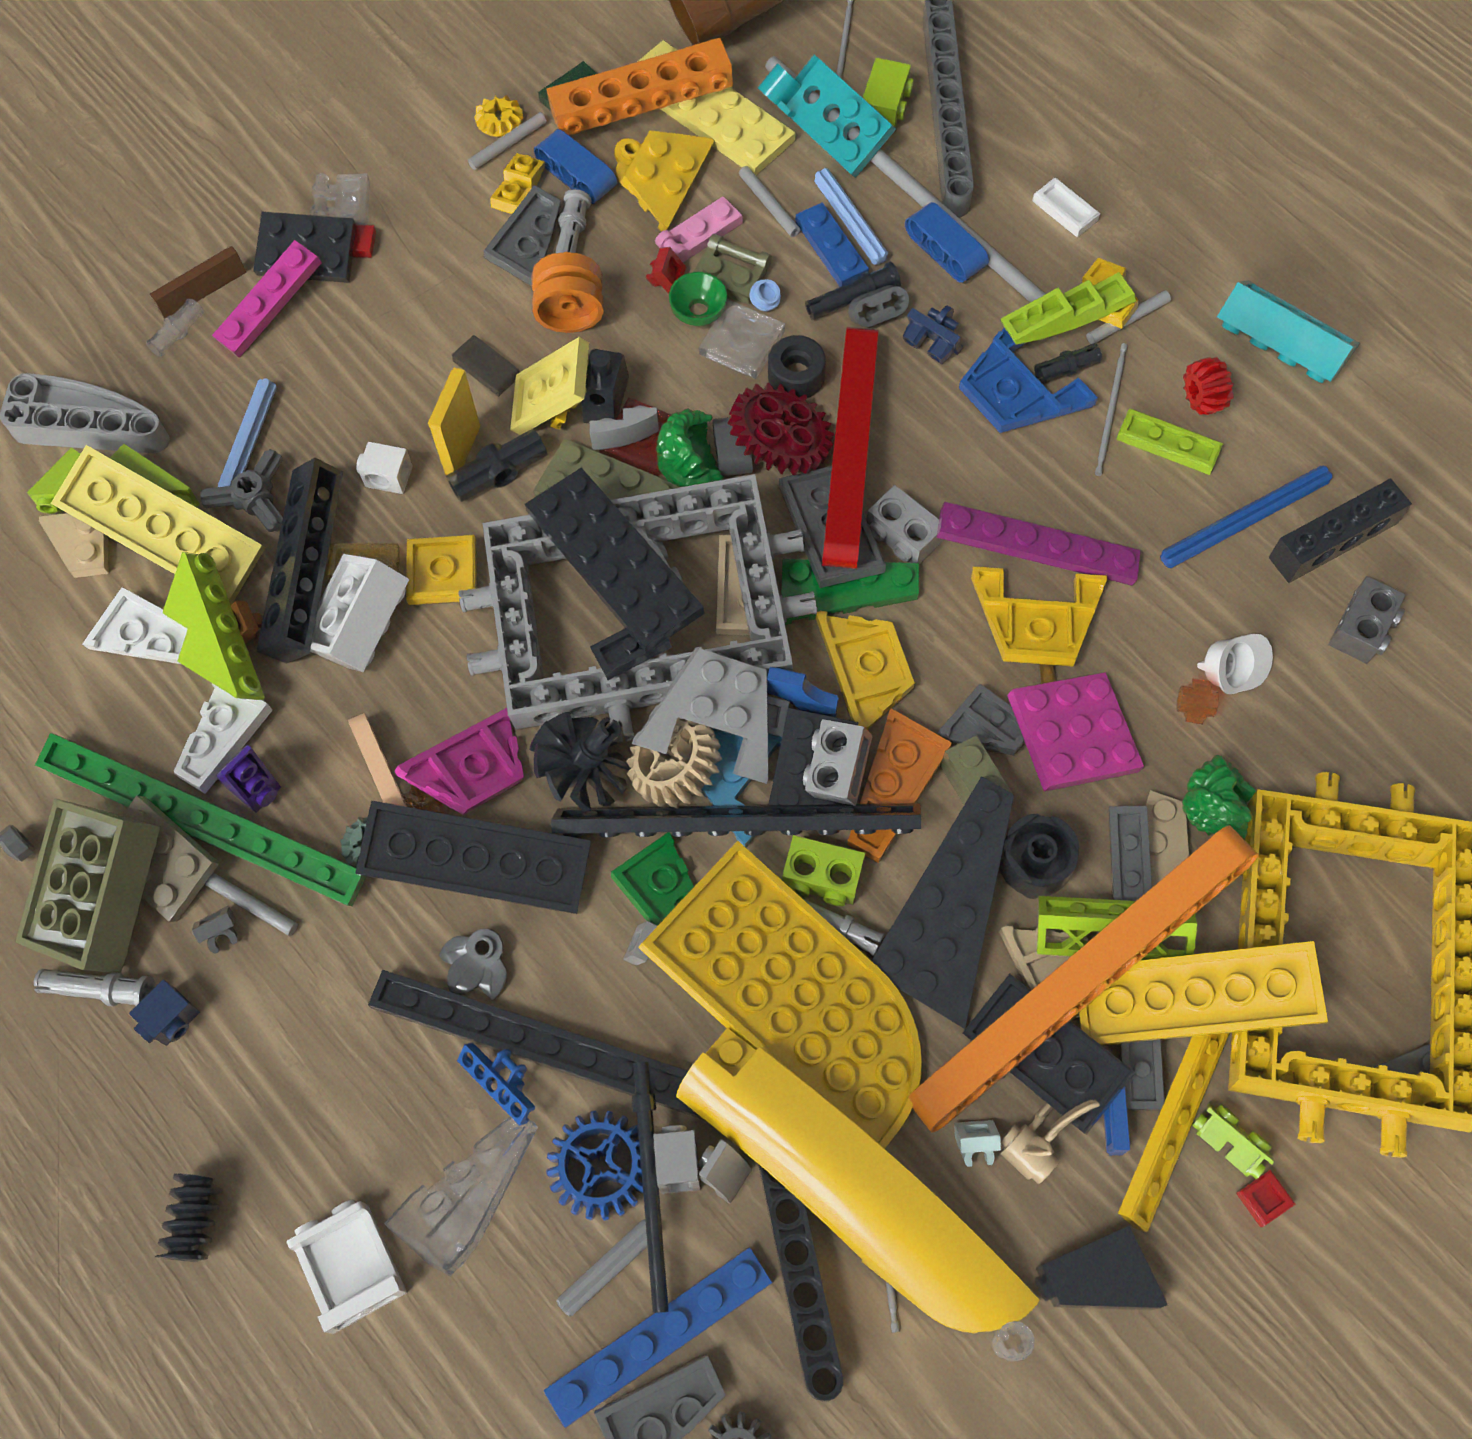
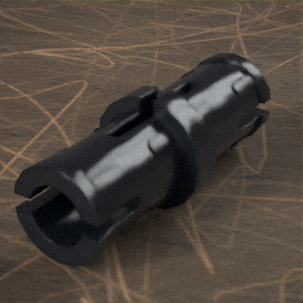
(1068, 363)

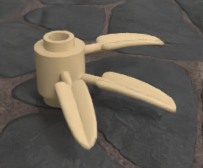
(1032, 1153)

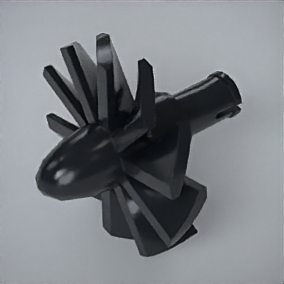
(573, 754)

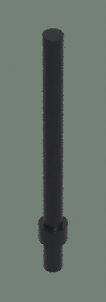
(644, 1104)

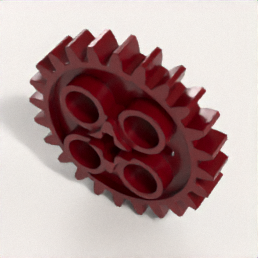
(780, 429)

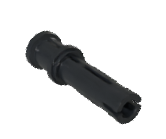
(845, 294)

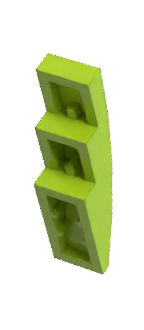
(1066, 311)

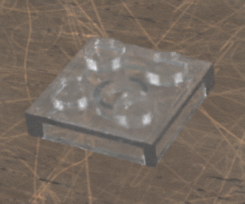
(741, 339)

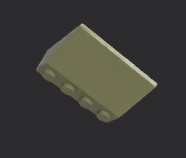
(87, 886)

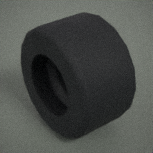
(802, 351)

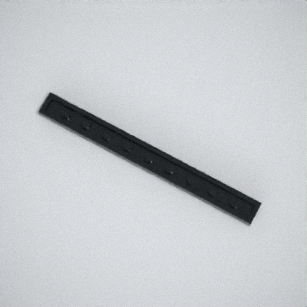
(751, 819)
(524, 1038)

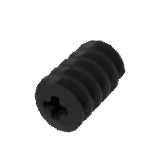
(189, 1219)

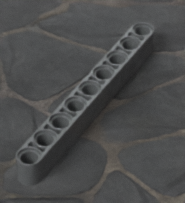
(948, 106)

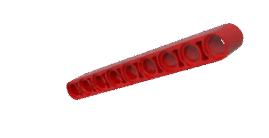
(850, 449)

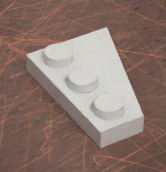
(137, 629)
(220, 735)

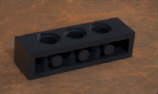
(1339, 530)

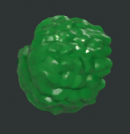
(684, 450)
(1218, 798)

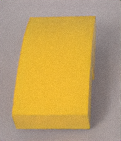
(519, 179)

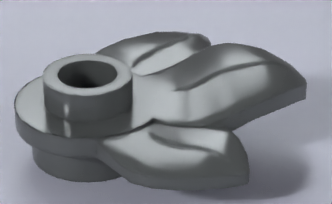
(471, 967)

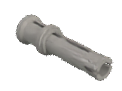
(572, 219)
(109, 989)

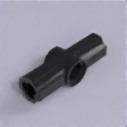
(496, 465)

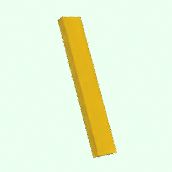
(1171, 1130)

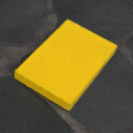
(454, 421)

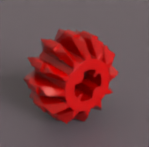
(1208, 385)

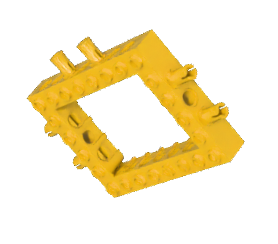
(1380, 834)

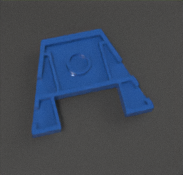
(1012, 395)

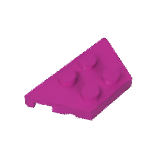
(468, 765)

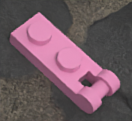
(696, 231)

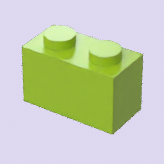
(888, 87)

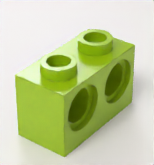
(825, 861)

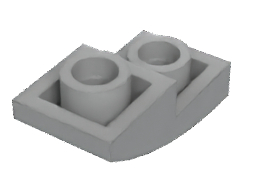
(636, 425)
(723, 1170)

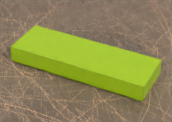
(1169, 441)

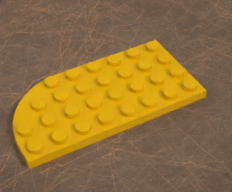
(794, 990)

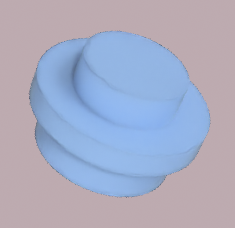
(765, 295)

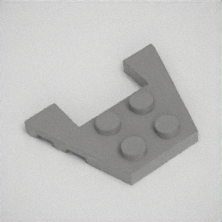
(720, 696)

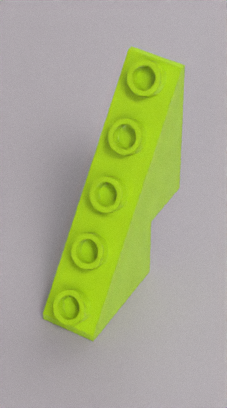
(49, 484)
(213, 636)

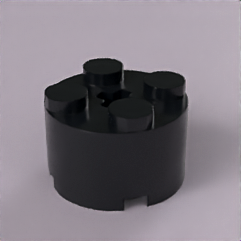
(1038, 836)

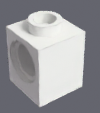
(384, 467)

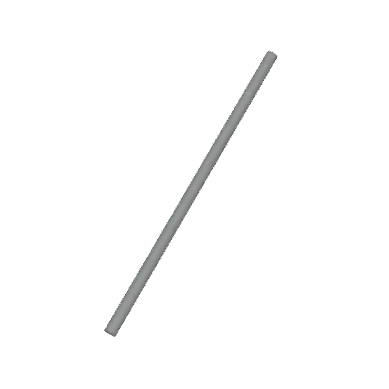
(924, 197)

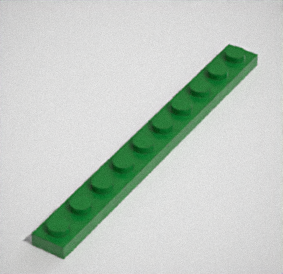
(203, 819)

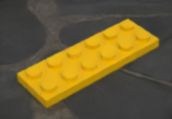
(1210, 995)

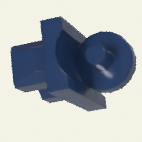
(944, 340)

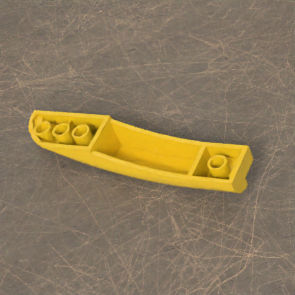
(854, 1187)

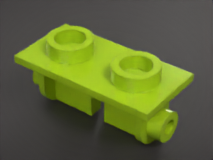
(1247, 1150)

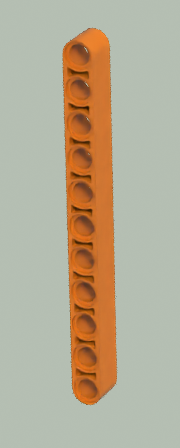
(1082, 978)

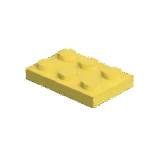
(550, 386)

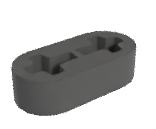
(881, 312)

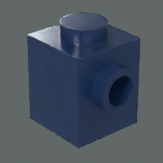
(163, 1014)

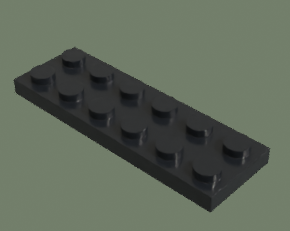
(614, 560)
(473, 857)

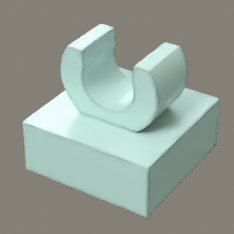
(977, 1137)

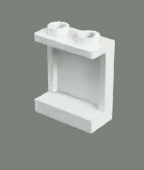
(347, 1265)

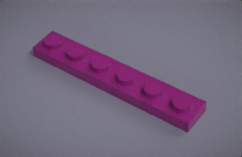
(1038, 543)

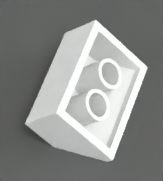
(356, 611)

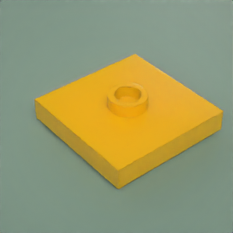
(440, 568)

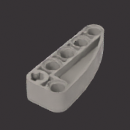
(77, 415)

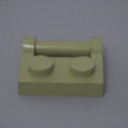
(735, 277)

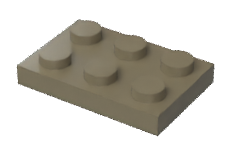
(177, 864)

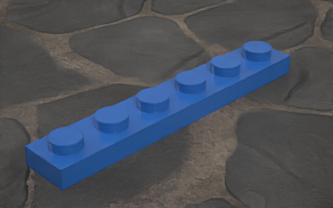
(657, 1337)

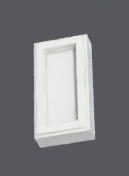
(1066, 207)

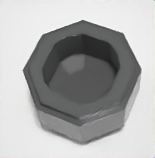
(15, 843)

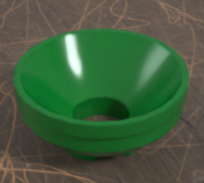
(695, 289)

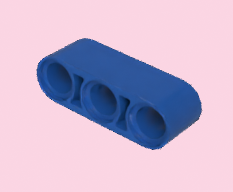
(575, 165)
(946, 242)

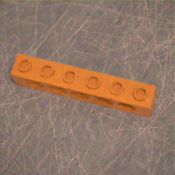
(640, 87)

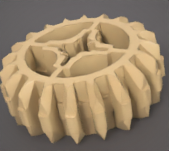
(668, 781)

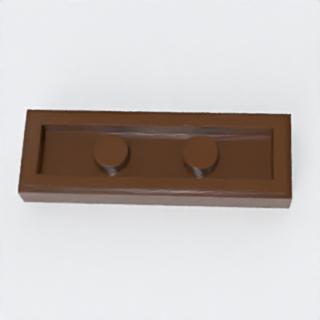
(198, 281)

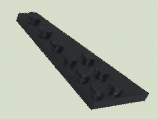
(943, 925)

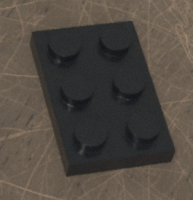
(324, 236)
(796, 754)

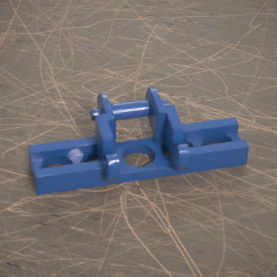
(512, 1086)

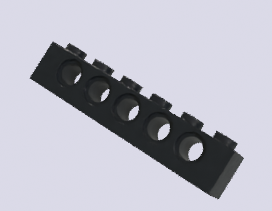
(300, 561)

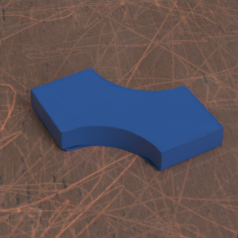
(800, 692)

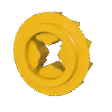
(488, 122)

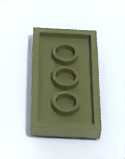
(610, 475)

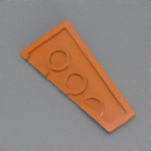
(899, 774)

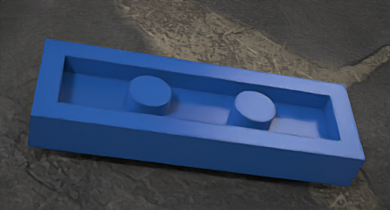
(831, 244)

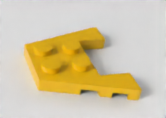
(1037, 628)

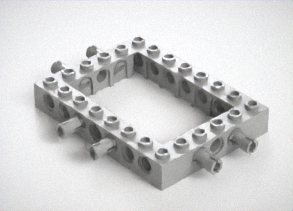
(664, 516)

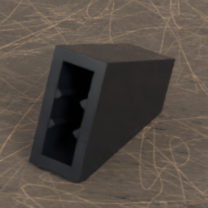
(1102, 1276)

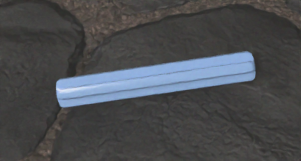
(851, 216)
(248, 431)

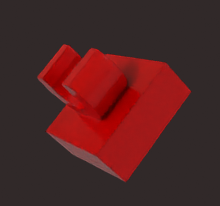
(666, 269)

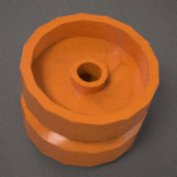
(567, 292)

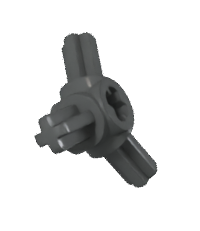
(250, 492)

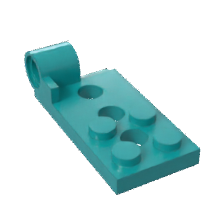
(792, 98)

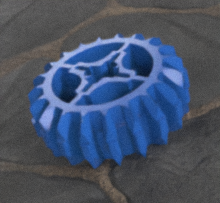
(590, 1183)

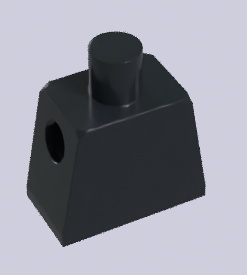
(607, 377)

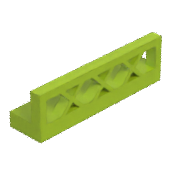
(1094, 915)

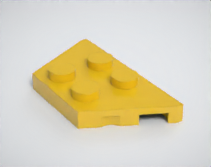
(665, 172)
(866, 665)

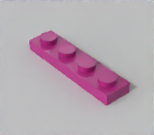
(267, 298)

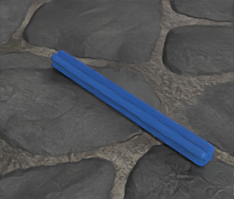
(1245, 516)

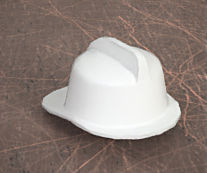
(1238, 663)

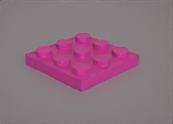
(1075, 731)

